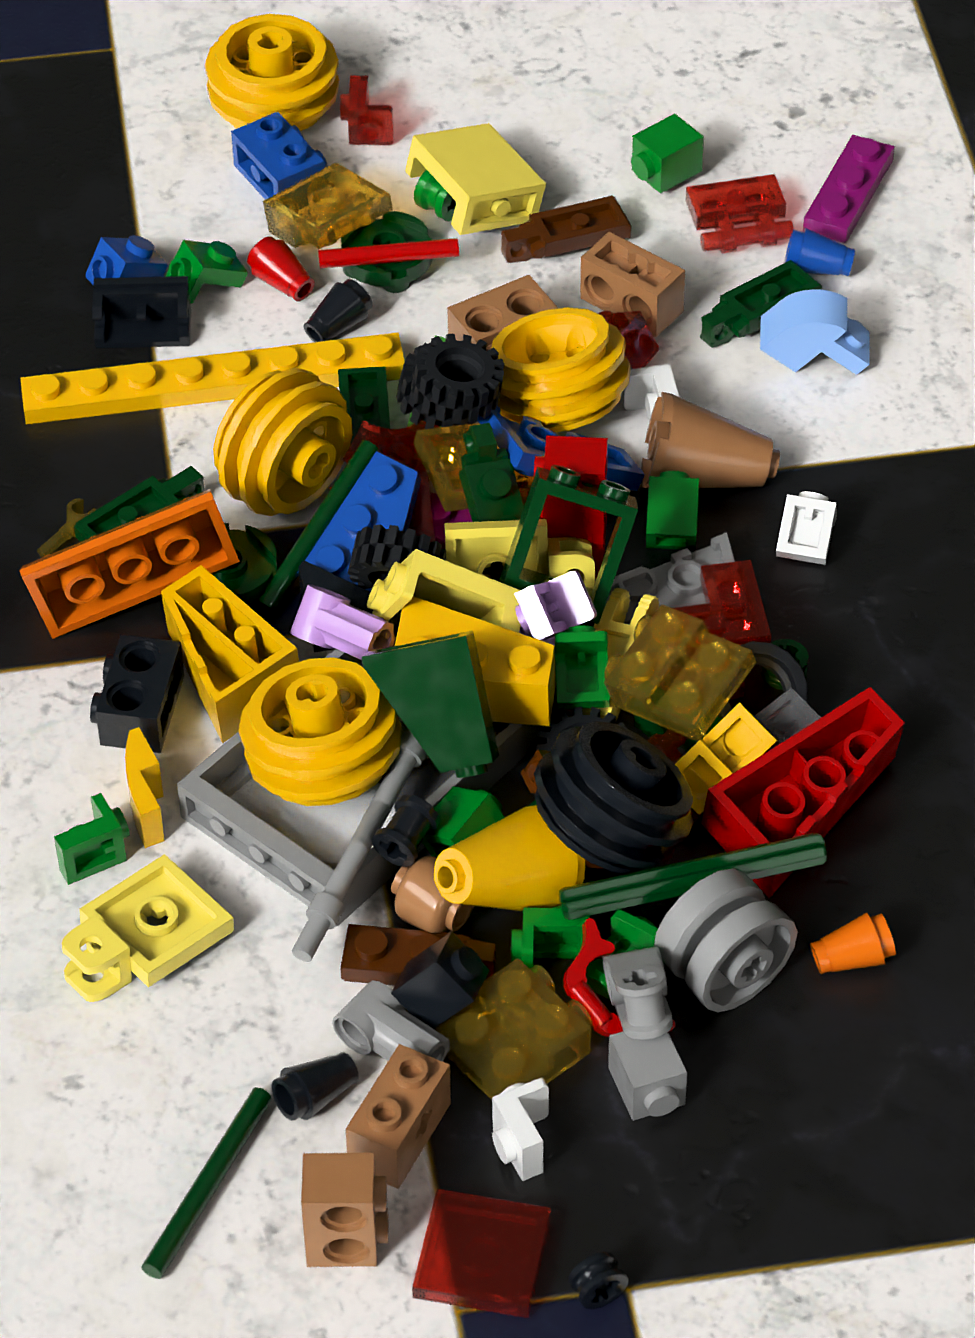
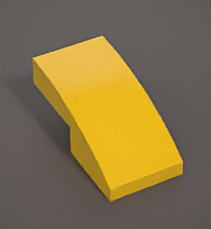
(724, 750)
(144, 788)

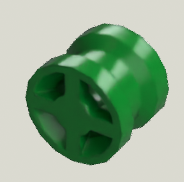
(431, 195)

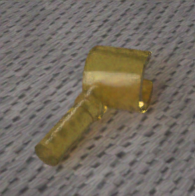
(74, 513)

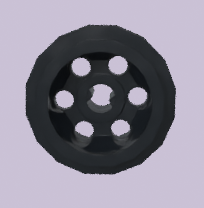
(613, 797)

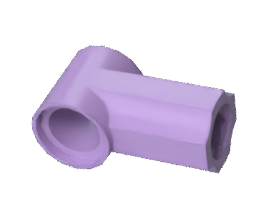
(333, 623)

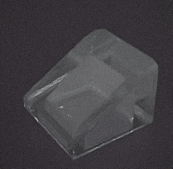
(786, 716)

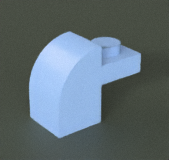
(812, 324)

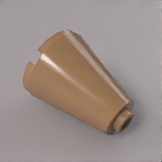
(706, 447)

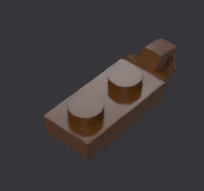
(564, 230)
(382, 952)

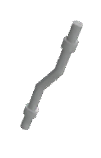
(328, 905)

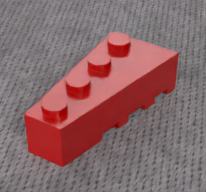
(805, 779)

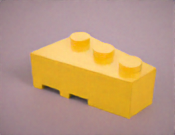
(222, 645)

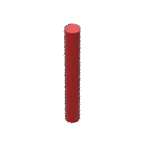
(388, 253)

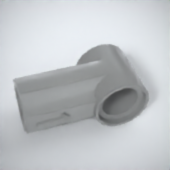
(380, 1023)

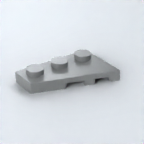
(676, 581)

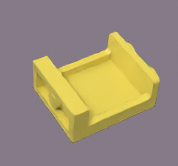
(481, 174)
(446, 586)

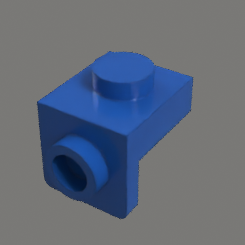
(125, 259)

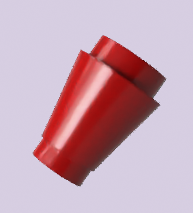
(278, 266)

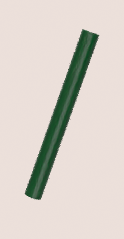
(288, 570)
(206, 1183)

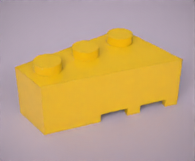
(514, 666)

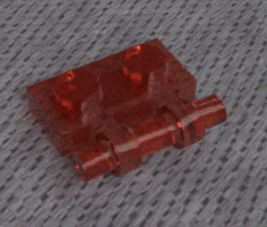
(736, 203)

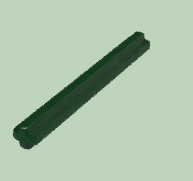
(679, 877)

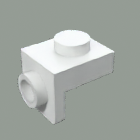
(513, 1126)

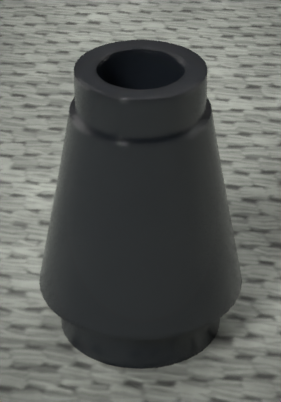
(339, 311)
(312, 1085)

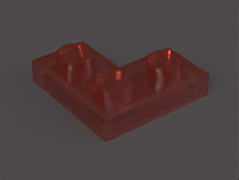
(732, 603)

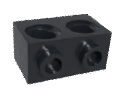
(138, 691)

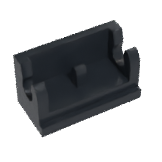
(141, 312)

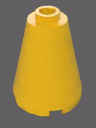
(509, 865)

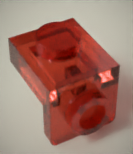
(366, 122)
(638, 337)

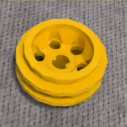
(272, 67)
(561, 368)
(282, 441)
(319, 732)

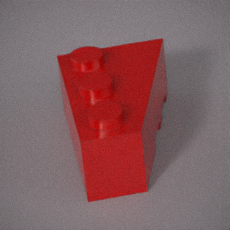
(568, 518)

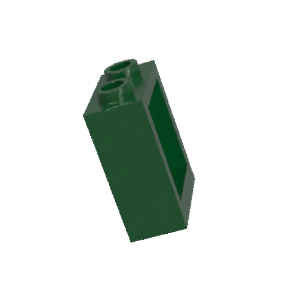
(566, 484)

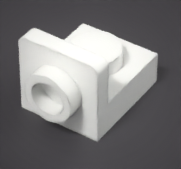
(647, 385)
(806, 527)

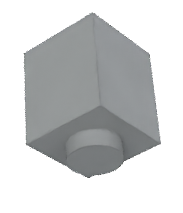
(647, 1074)

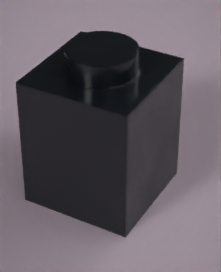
(440, 981)

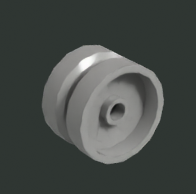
(725, 940)

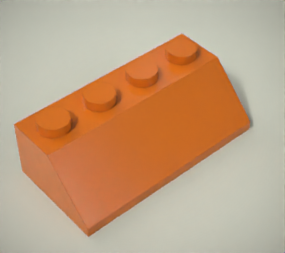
(128, 563)

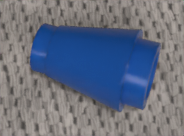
(819, 254)

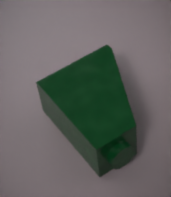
(440, 698)

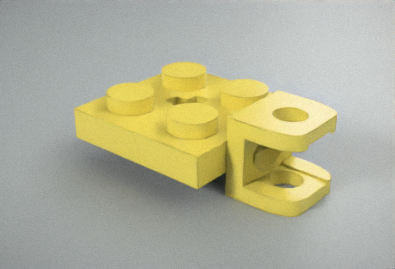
(481, 543)
(123, 942)

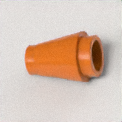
(855, 945)

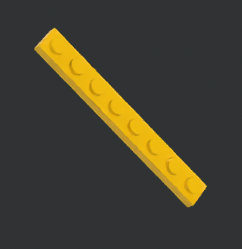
(197, 378)

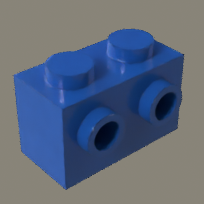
(274, 154)

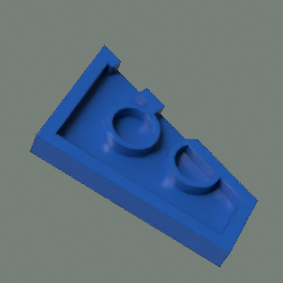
(529, 440)
(380, 496)

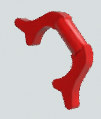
(576, 983)

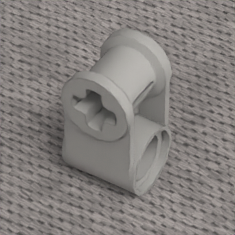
(638, 992)

